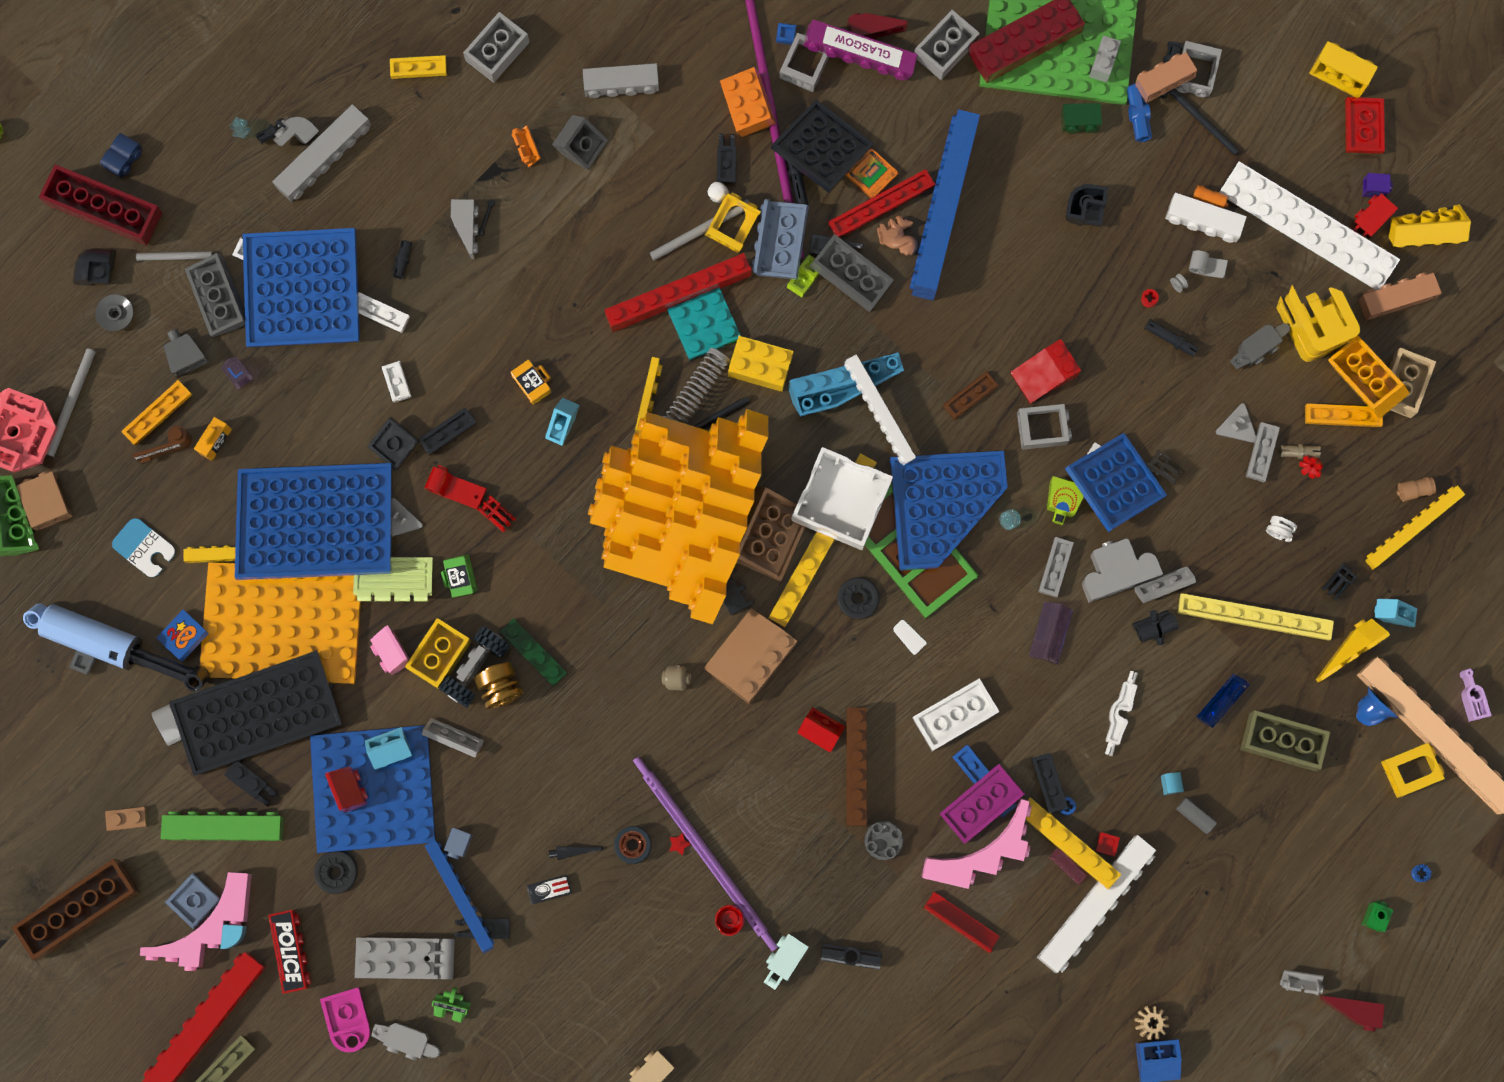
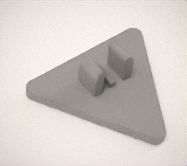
(1238, 426)
(402, 519)

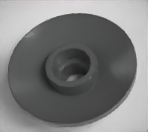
(106, 309)

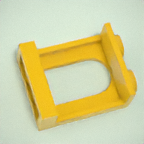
(750, 216)
(1395, 778)

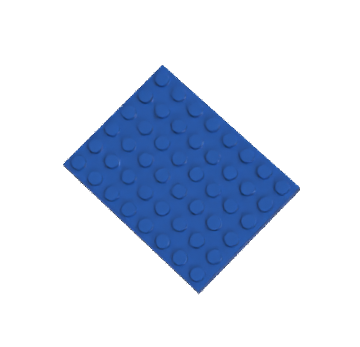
(313, 521)

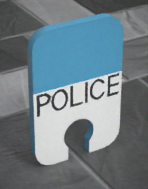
(139, 544)

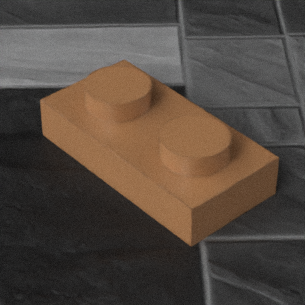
(126, 819)

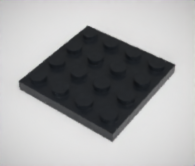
(822, 146)

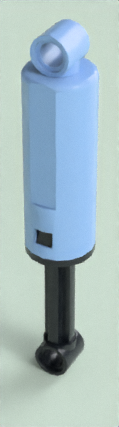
(107, 643)

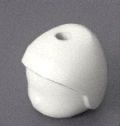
(717, 192)

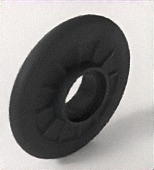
(854, 609)
(326, 863)

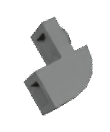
(296, 126)

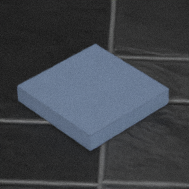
(193, 901)

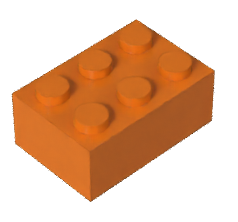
(748, 102)

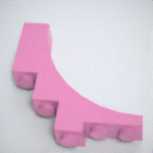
(1008, 844)
(190, 949)

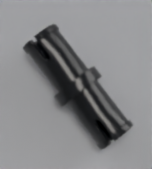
(402, 259)

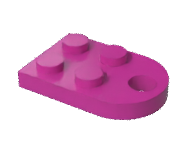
(346, 1017)

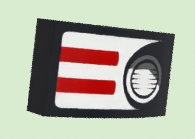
(549, 889)

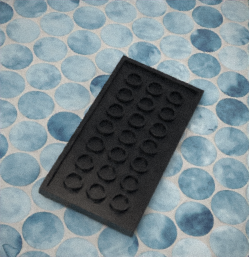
(255, 712)

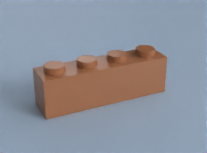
(1399, 296)

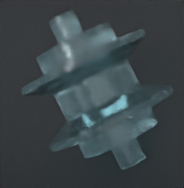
(240, 128)
(1010, 519)

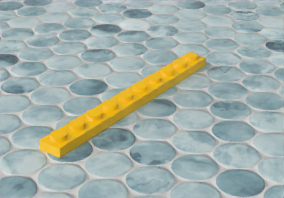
(806, 569)

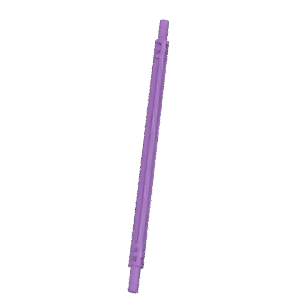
(705, 853)

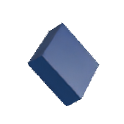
(786, 33)

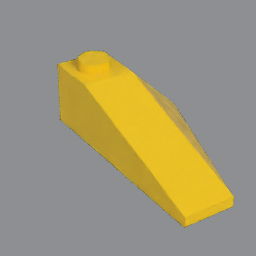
(1359, 640)

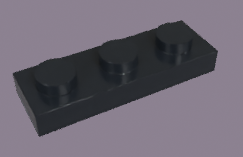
(447, 431)
(1050, 783)

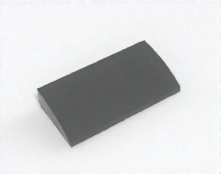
(851, 273)
(216, 295)

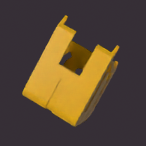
(1327, 331)

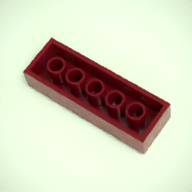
(1026, 38)
(100, 205)

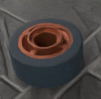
(622, 839)

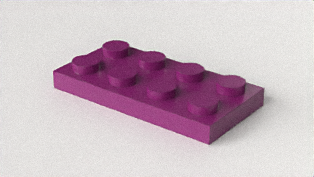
(982, 803)

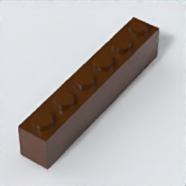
(856, 767)

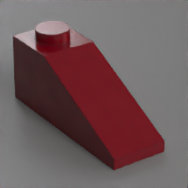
(875, 26)
(1359, 1012)

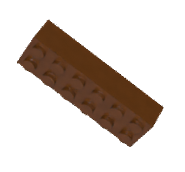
(75, 909)

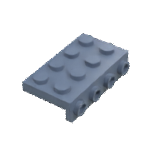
(780, 239)

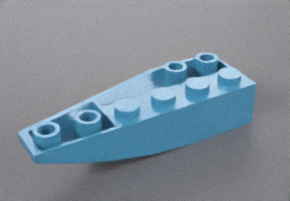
(836, 387)

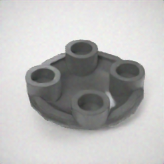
(883, 840)

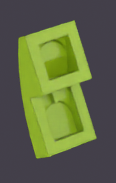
(805, 277)

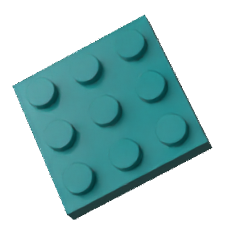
(704, 323)

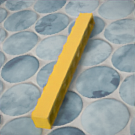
(1412, 529)
(211, 554)

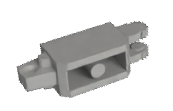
(407, 1040)

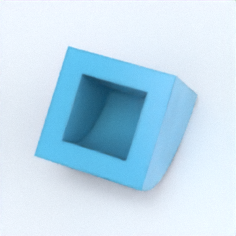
(1172, 783)
(232, 936)

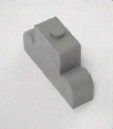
(1118, 570)

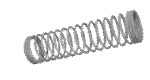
(718, 358)

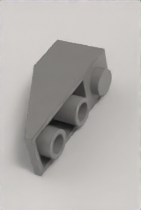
(463, 217)

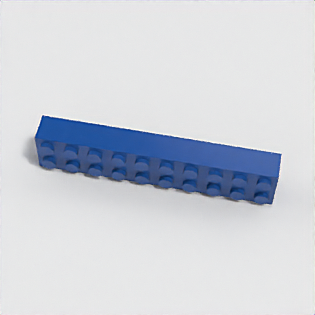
(946, 199)

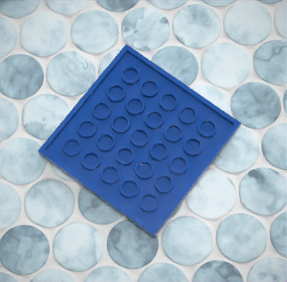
(301, 287)
(398, 798)

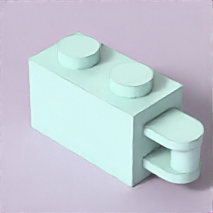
(785, 959)

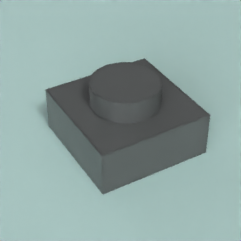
(82, 662)

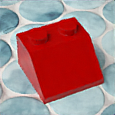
(346, 788)

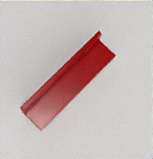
(961, 922)

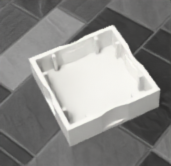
(842, 498)

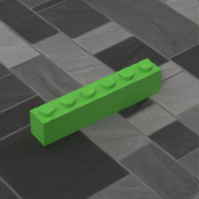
(222, 827)

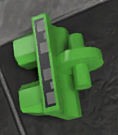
(452, 1002)

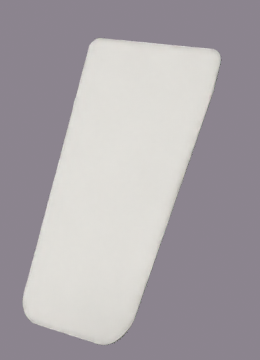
(909, 637)

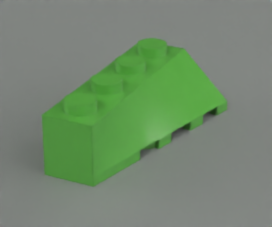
(15, 532)

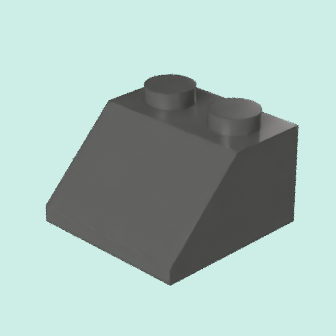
(580, 141)

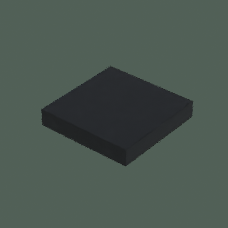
(393, 443)

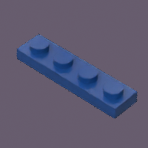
(975, 768)

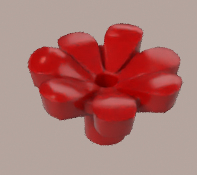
(1312, 466)

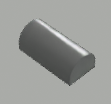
(1196, 815)

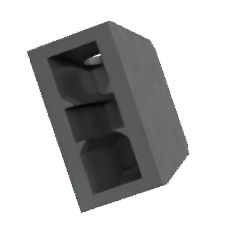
(183, 354)

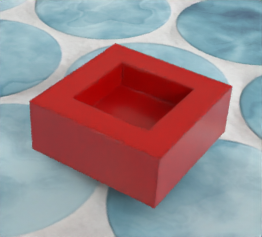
(1107, 844)

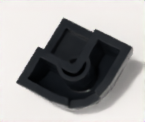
(1087, 205)
(94, 267)

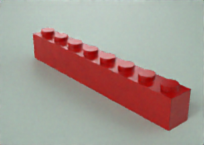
(676, 292)
(207, 1020)

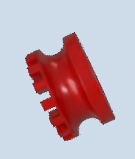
(1154, 295)

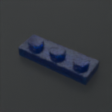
(1223, 700)

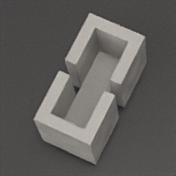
(1104, 59)

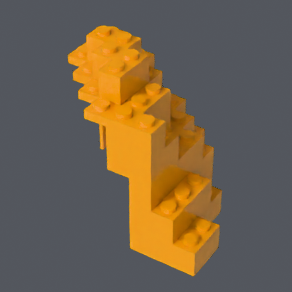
(680, 505)

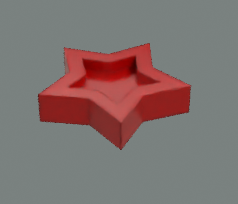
(679, 844)

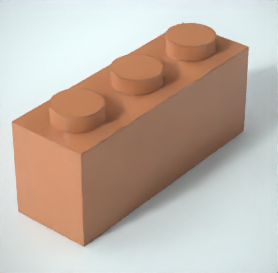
(1166, 76)

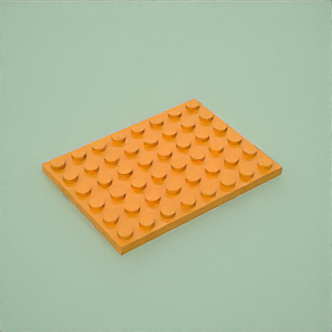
(278, 620)

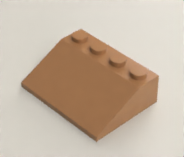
(769, 534)
(750, 655)

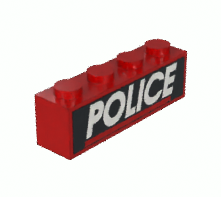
(289, 951)

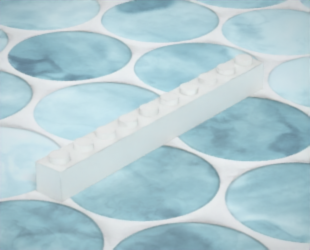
(881, 412)

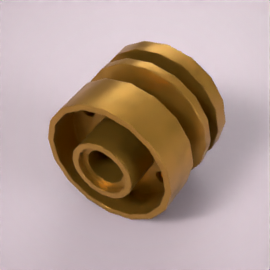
(499, 687)

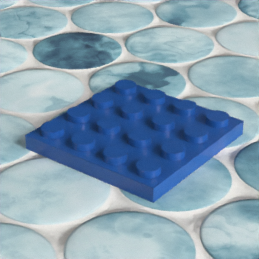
(1116, 482)

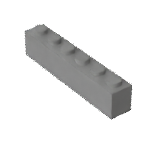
(322, 153)

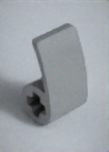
(1207, 266)
(166, 724)

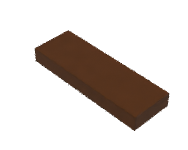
(970, 395)

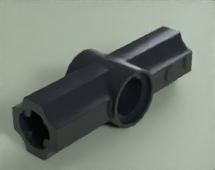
(864, 958)

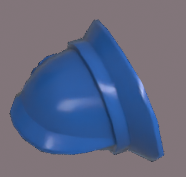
(1373, 710)

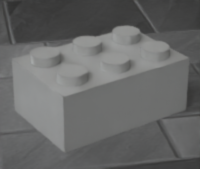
(946, 44)
(496, 47)

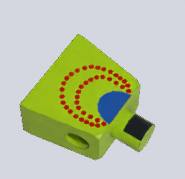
(1063, 499)

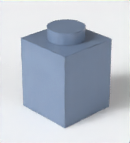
(457, 843)

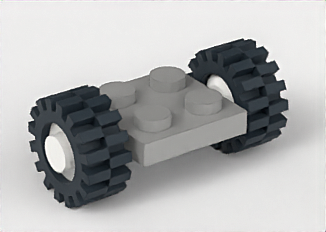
(490, 642)

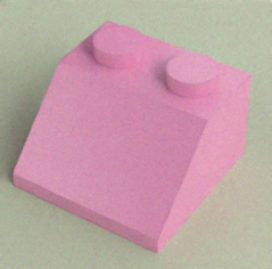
(390, 651)

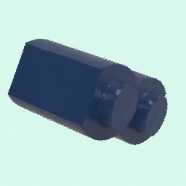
(121, 155)

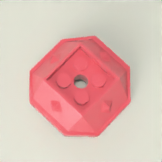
(34, 427)

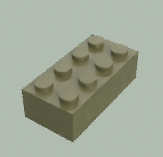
(1285, 740)

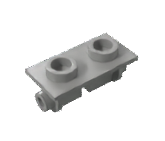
(1298, 980)

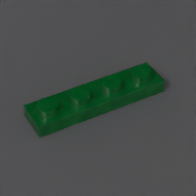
(533, 652)

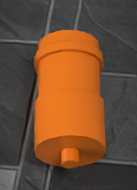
(1211, 197)

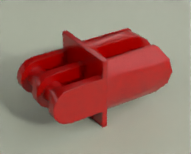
(495, 513)

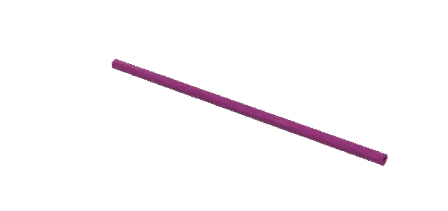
(763, 70)

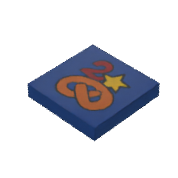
(182, 635)

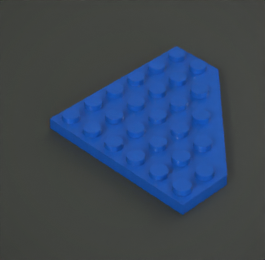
(941, 502)

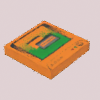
(872, 174)

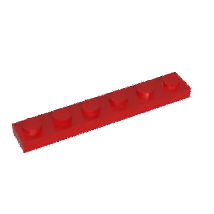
(882, 204)

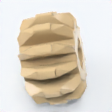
(1145, 1019)

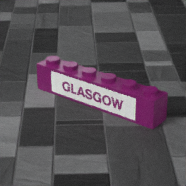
(860, 50)

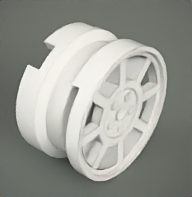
(1281, 528)

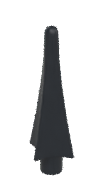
(563, 852)

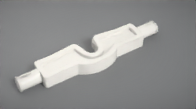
(1118, 723)

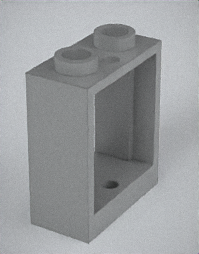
(1204, 53)
(796, 77)
(1027, 443)

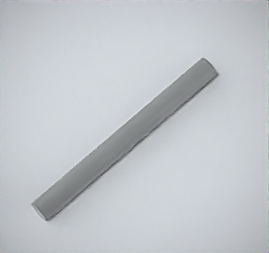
(173, 255)

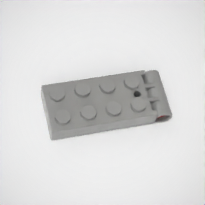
(404, 958)

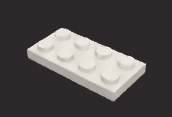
(955, 714)

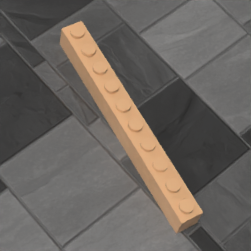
(1433, 730)

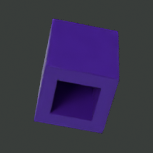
(1376, 184)

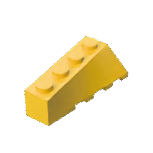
(1430, 227)

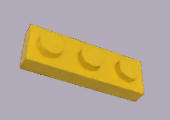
(418, 67)

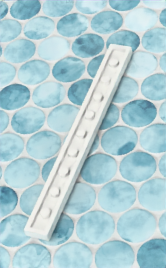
(367, 306)

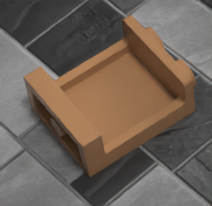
(43, 500)

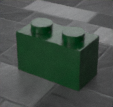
(1081, 117)

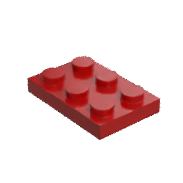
(1364, 125)

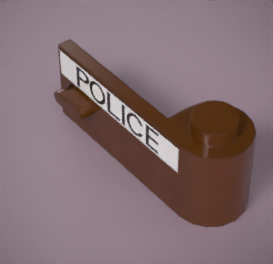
(178, 440)

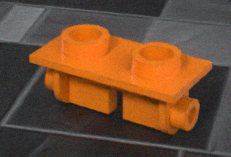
(528, 149)

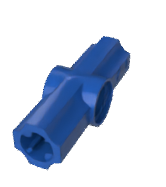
(1139, 114)

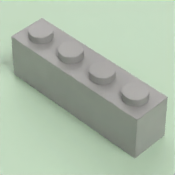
(620, 80)

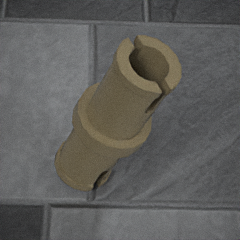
(1300, 451)

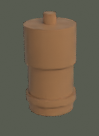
(1413, 489)

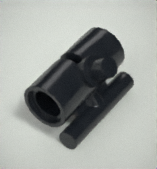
(1155, 626)

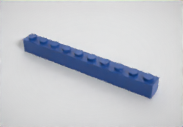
(461, 900)

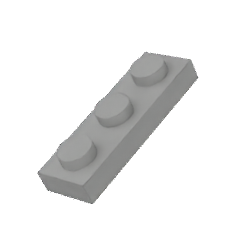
(1262, 452)
(1055, 567)
(1165, 584)
(452, 737)

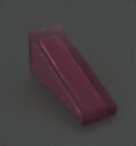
(1067, 866)

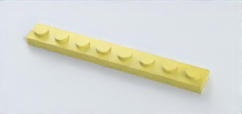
(1255, 617)

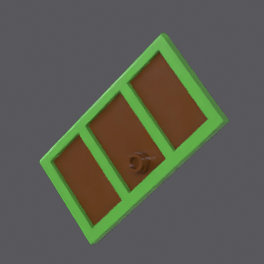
(924, 587)

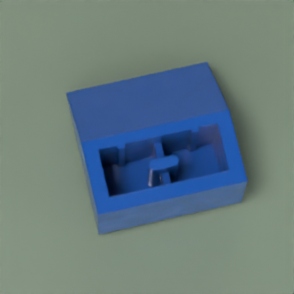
(1159, 1060)

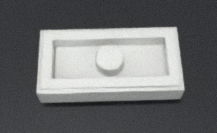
(396, 381)

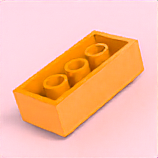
(1368, 376)

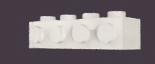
(1205, 217)

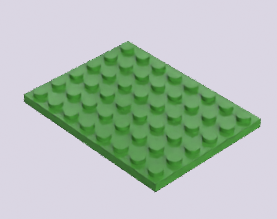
(1067, 67)

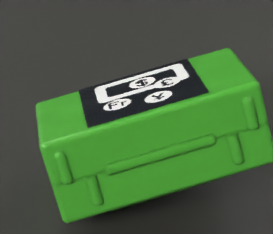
(459, 575)

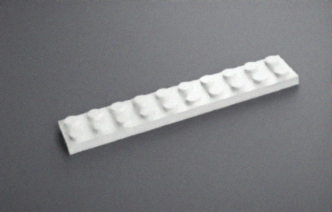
(1309, 226)

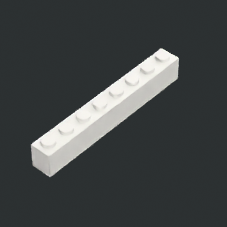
(1095, 905)

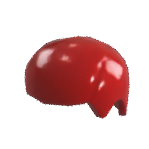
(729, 920)

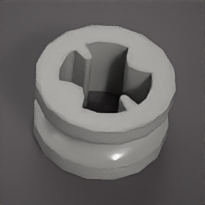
(1179, 283)

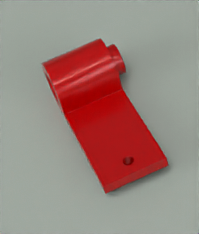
(454, 488)

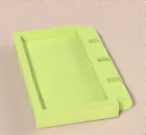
(408, 578)

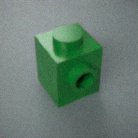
(1377, 916)

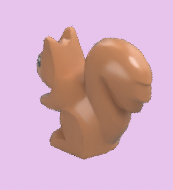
(894, 236)

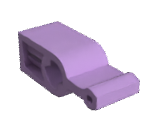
(1475, 707)

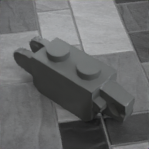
(1259, 344)

